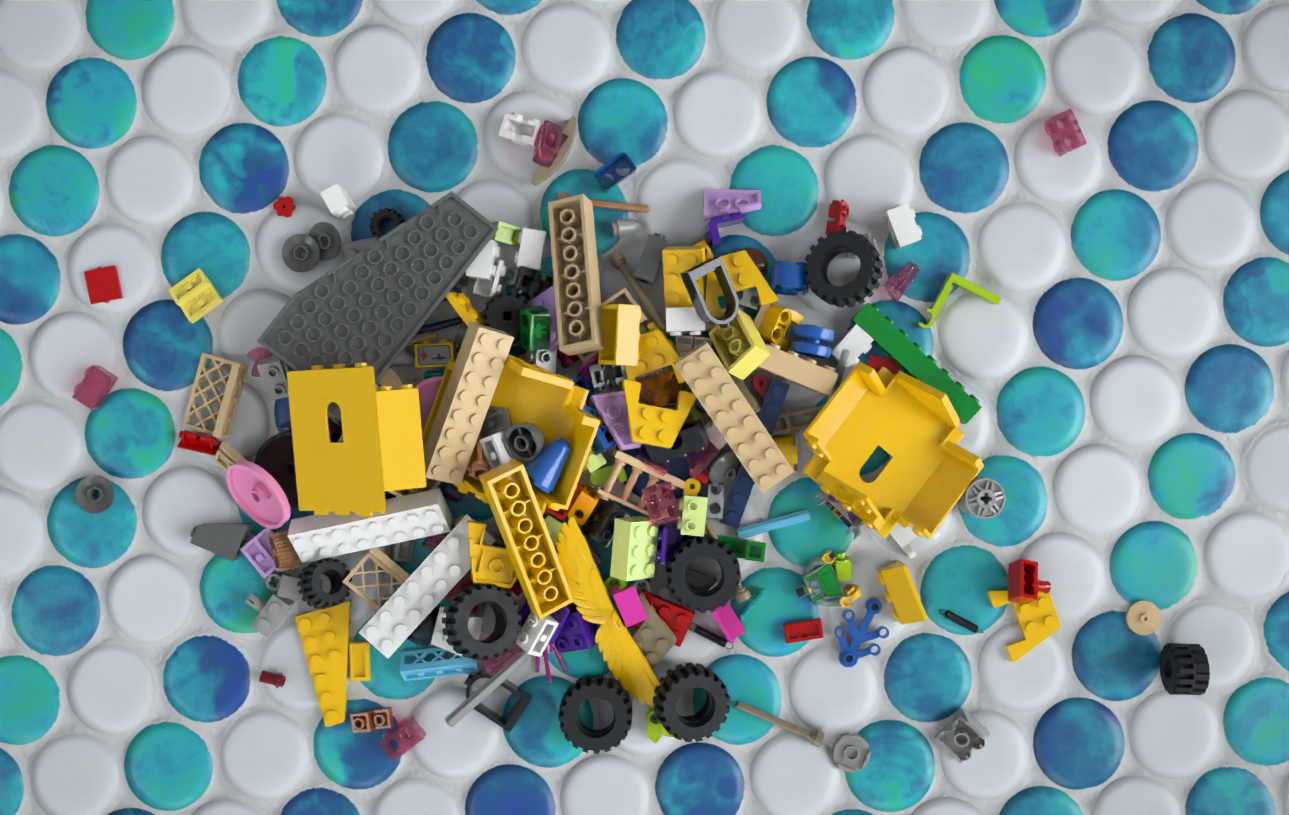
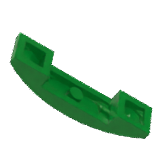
(744, 548)

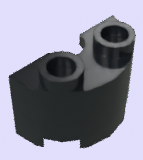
(531, 282)
(605, 374)
(423, 633)

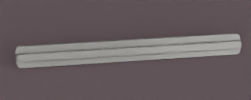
(487, 688)

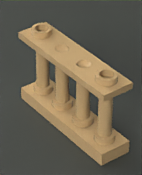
(638, 468)

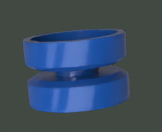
(812, 339)

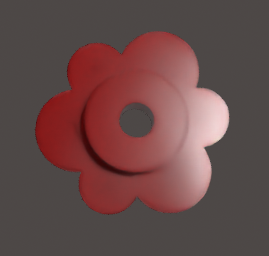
(279, 206)

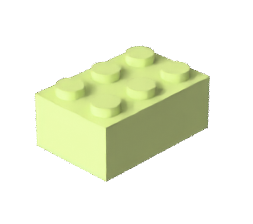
(633, 548)

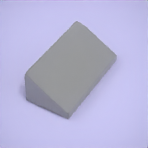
(402, 551)

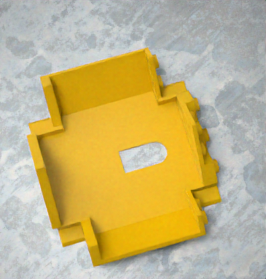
(549, 403)
(914, 428)
(378, 446)

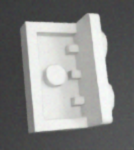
(489, 288)

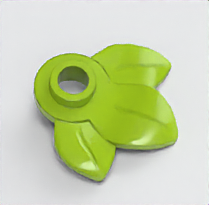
(655, 728)

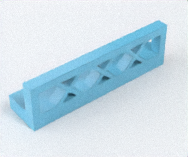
(437, 667)

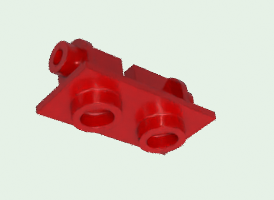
(839, 212)
(202, 443)

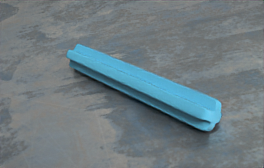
(773, 524)

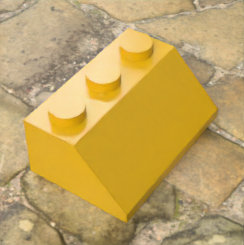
(901, 593)

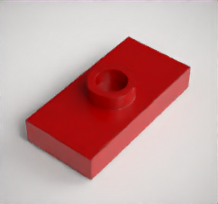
(803, 630)

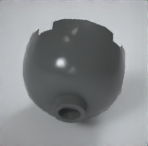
(524, 441)

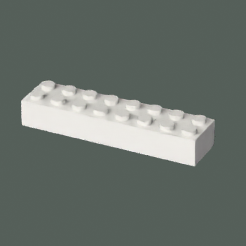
(404, 520)
(422, 590)

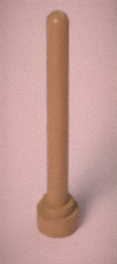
(612, 205)

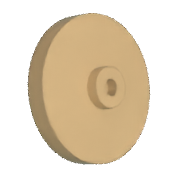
(1143, 617)

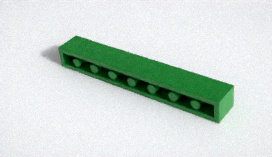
(913, 361)

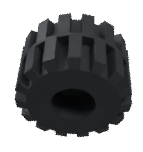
(501, 305)
(1184, 669)

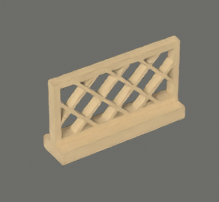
(230, 396)
(387, 565)

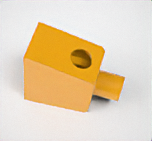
(586, 503)

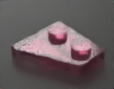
(901, 281)
(699, 460)

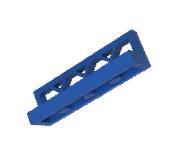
(600, 442)

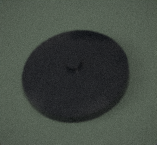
(277, 459)

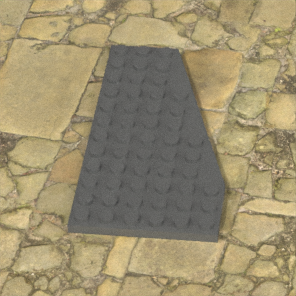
(382, 294)

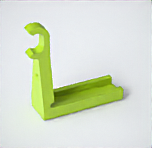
(946, 289)

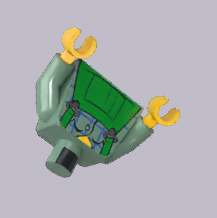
(822, 583)

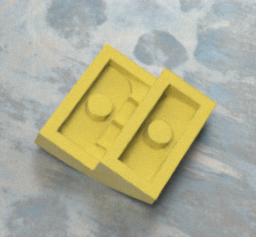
(195, 295)

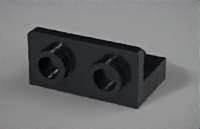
(601, 521)

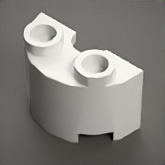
(519, 130)

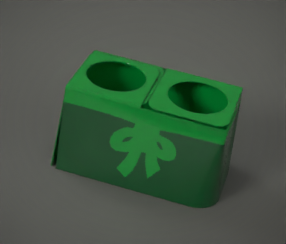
(535, 328)

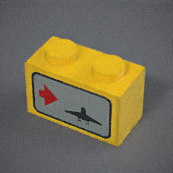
(434, 355)

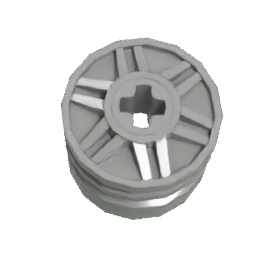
(987, 508)

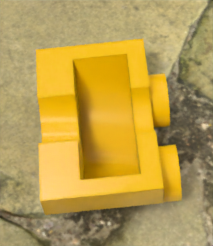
(788, 448)

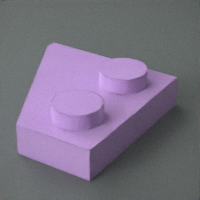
(260, 554)

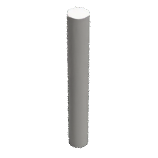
(840, 369)

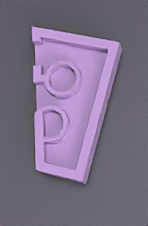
(727, 201)
(547, 300)
(614, 414)

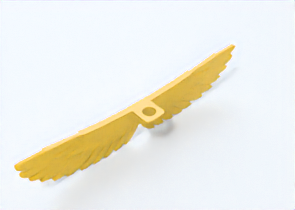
(597, 607)

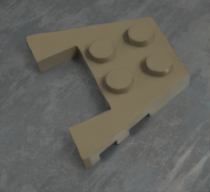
(653, 635)

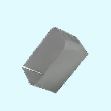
(288, 587)

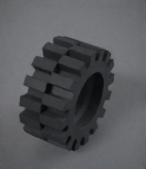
(382, 215)

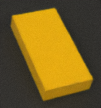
(360, 661)

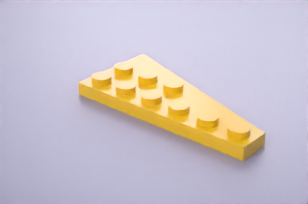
(326, 648)

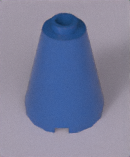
(548, 465)

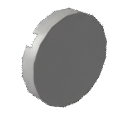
(851, 752)

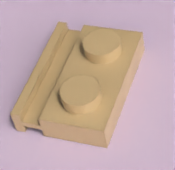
(227, 456)

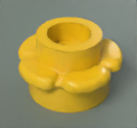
(853, 590)

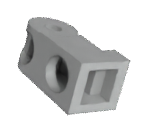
(748, 299)
(715, 501)

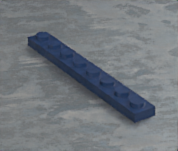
(743, 482)

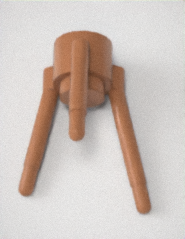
(479, 466)

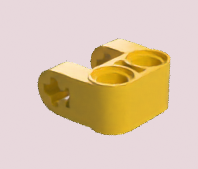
(776, 324)

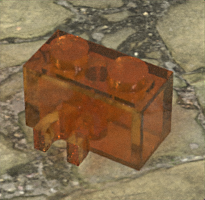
(661, 389)

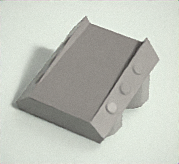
(962, 736)

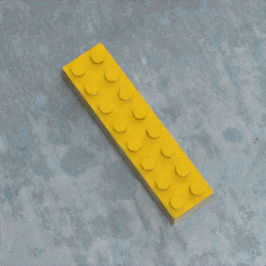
(526, 538)

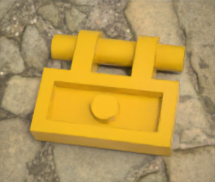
(464, 308)

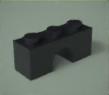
(693, 438)

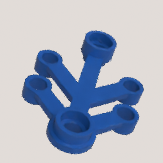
(859, 636)

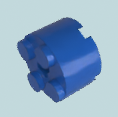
(788, 278)

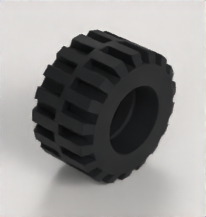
(311, 588)

